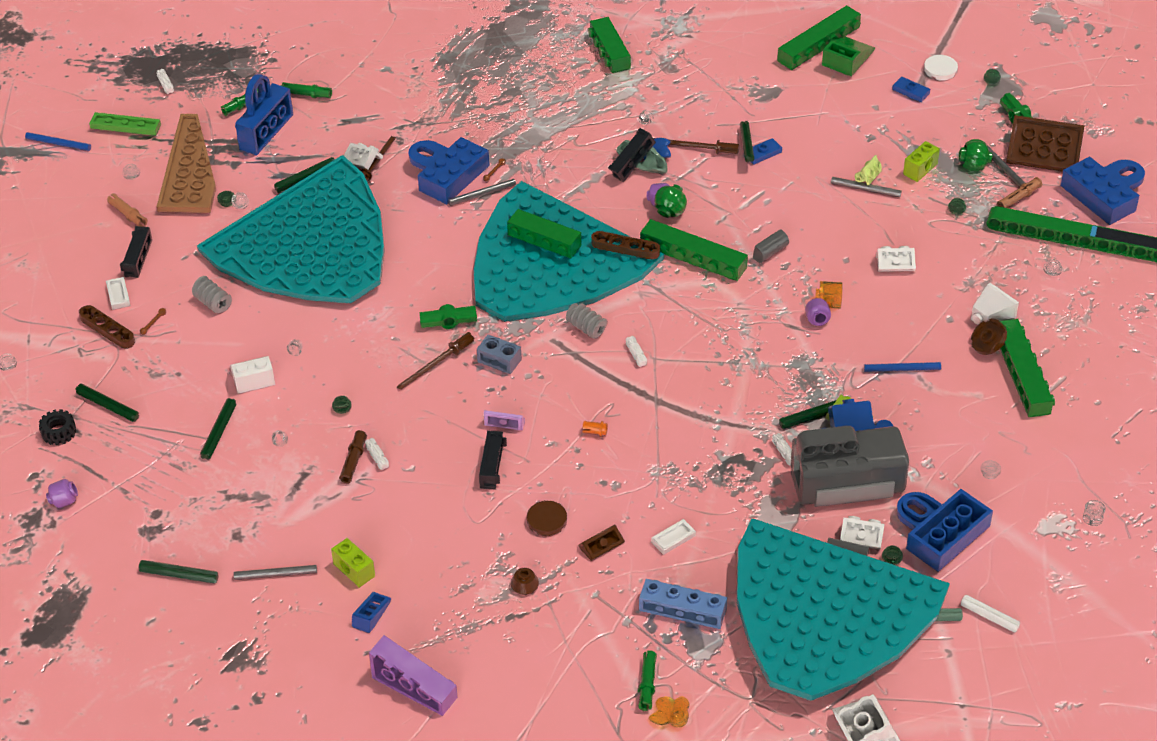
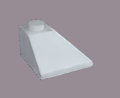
(994, 304)

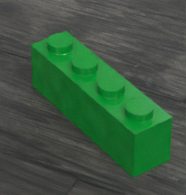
(609, 45)
(544, 233)

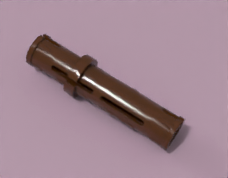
(355, 450)

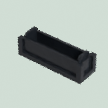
(632, 155)
(136, 252)
(491, 459)

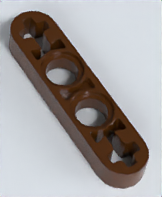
(624, 247)
(128, 337)

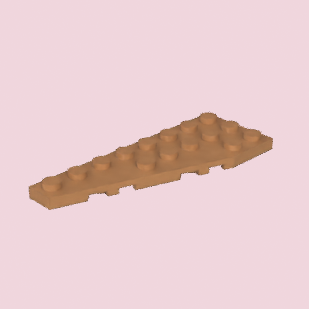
(188, 175)

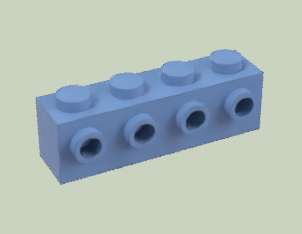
(683, 603)

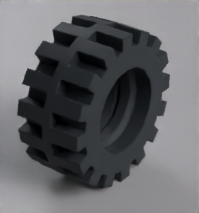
(57, 435)

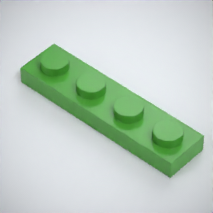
(124, 123)

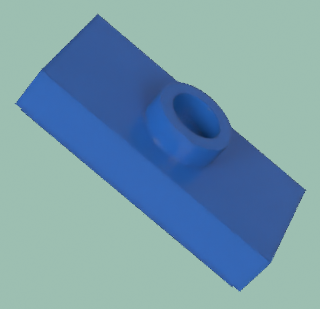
(911, 89)
(766, 150)

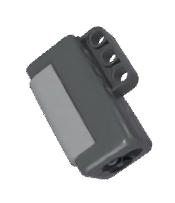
(848, 465)

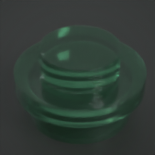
(992, 76)
(224, 198)
(957, 206)
(341, 404)
(892, 555)

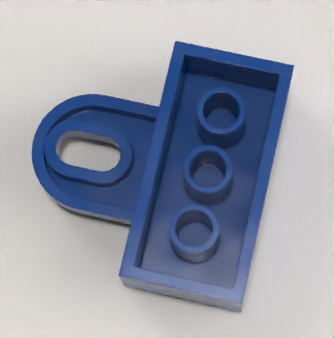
(264, 115)
(448, 168)
(1105, 188)
(944, 527)

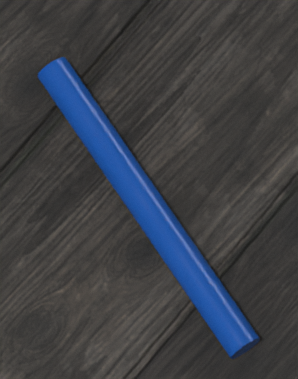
(57, 141)
(902, 367)

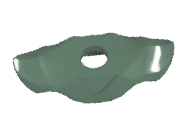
(654, 161)

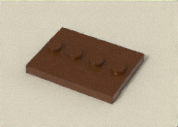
(1044, 143)

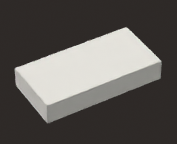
(118, 293)
(673, 536)

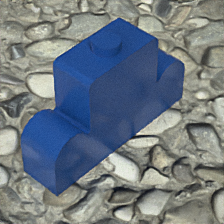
(856, 415)

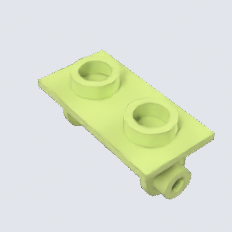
(869, 171)

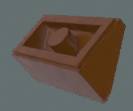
(602, 543)

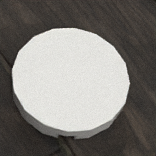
(941, 67)

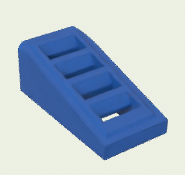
(369, 613)

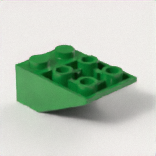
(845, 55)

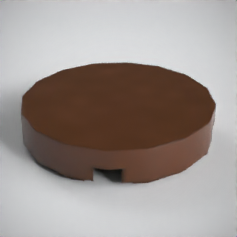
(989, 337)
(547, 518)

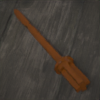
(719, 146)
(367, 173)
(454, 347)

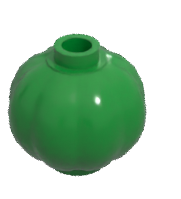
(975, 155)
(670, 201)

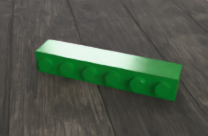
(818, 36)
(696, 250)
(1025, 371)

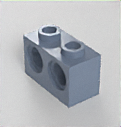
(499, 354)

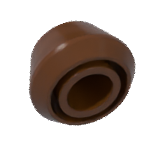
(524, 581)

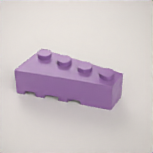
(411, 676)

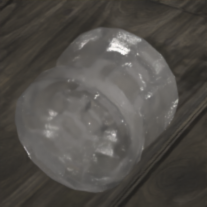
(1094, 512)

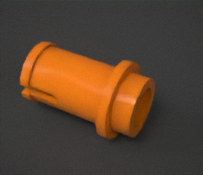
(595, 428)

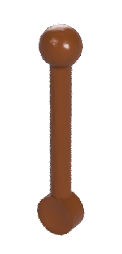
(501, 162)
(162, 311)

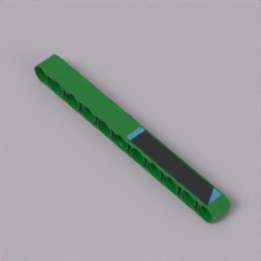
(1073, 233)

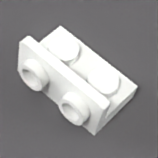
(361, 155)
(896, 259)
(862, 532)

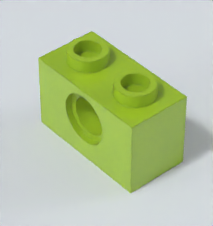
(921, 161)
(353, 562)

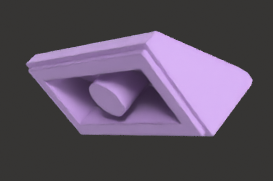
(504, 420)

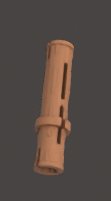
(1024, 190)
(131, 214)

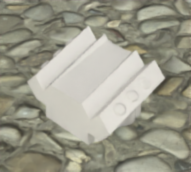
(865, 721)

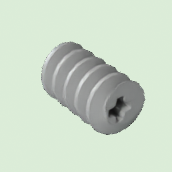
(211, 295)
(586, 320)

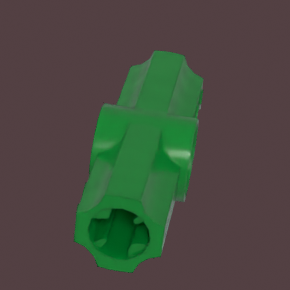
(1014, 107)
(448, 316)

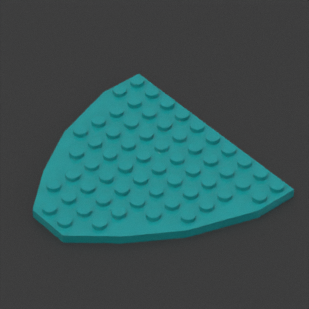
(308, 241)
(529, 282)
(826, 612)

